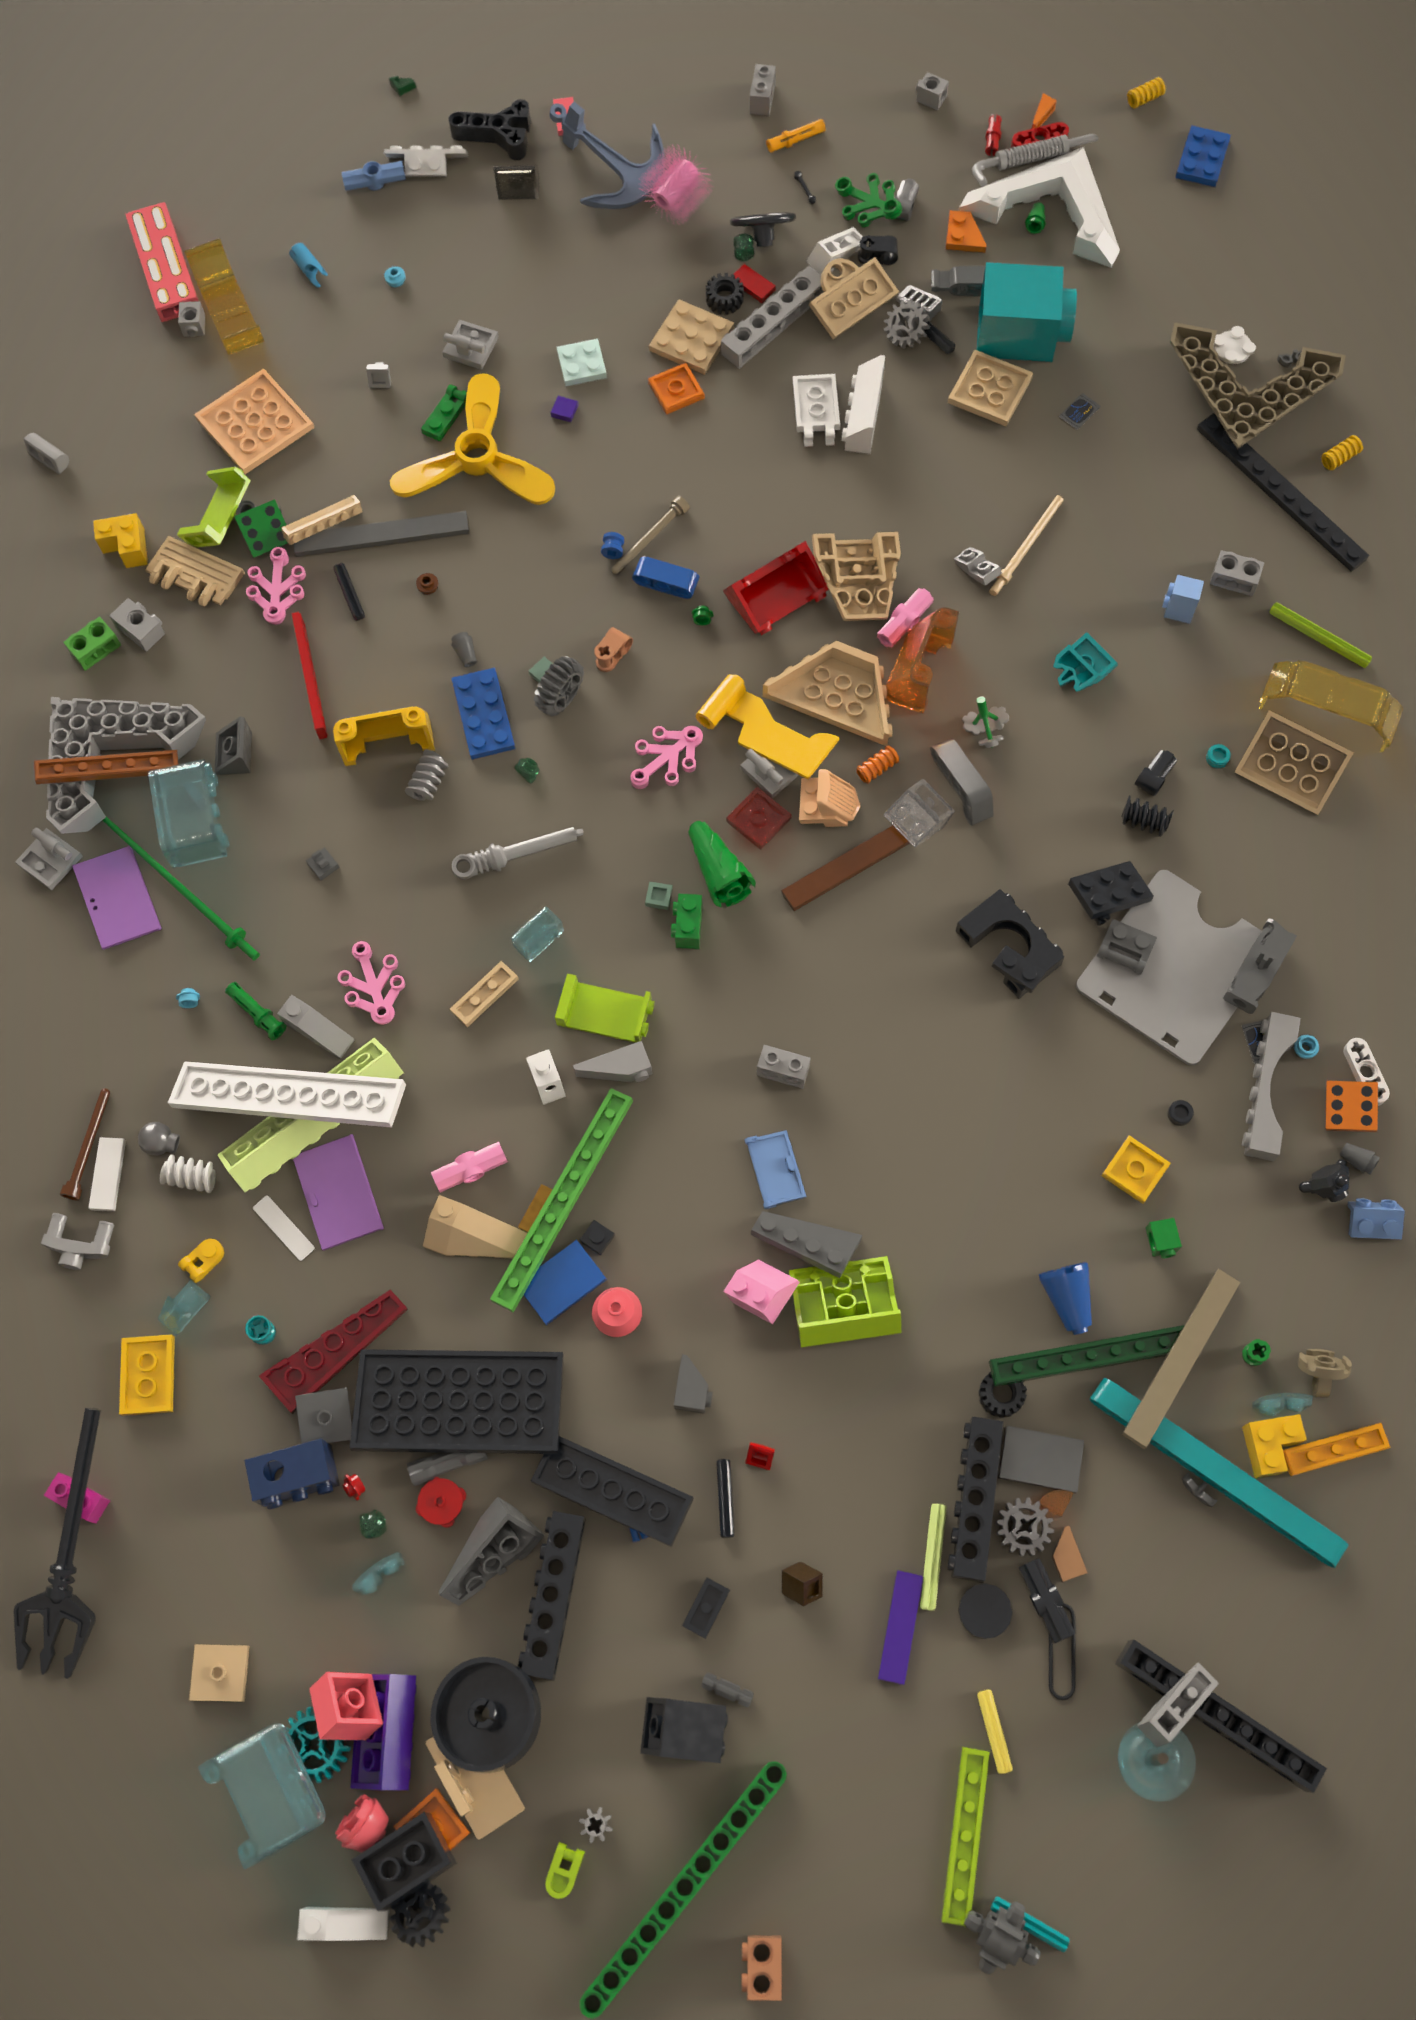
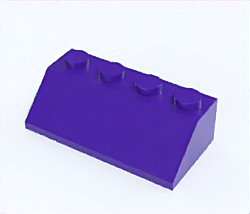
(385, 1757)

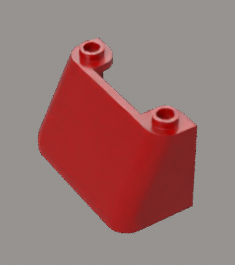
(778, 588)

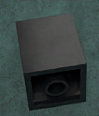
(684, 1730)

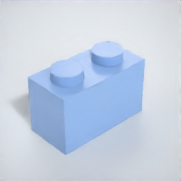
(1182, 598)

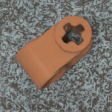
(612, 649)

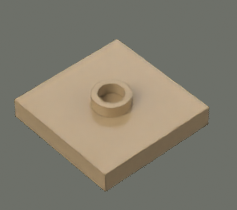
(219, 1673)

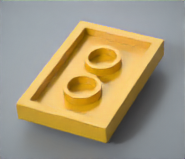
(147, 1375)

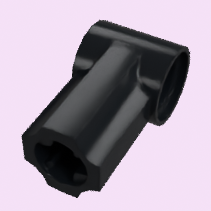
(1153, 777)

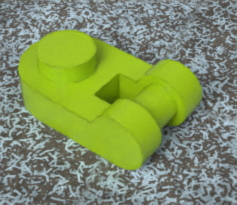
(559, 1880)

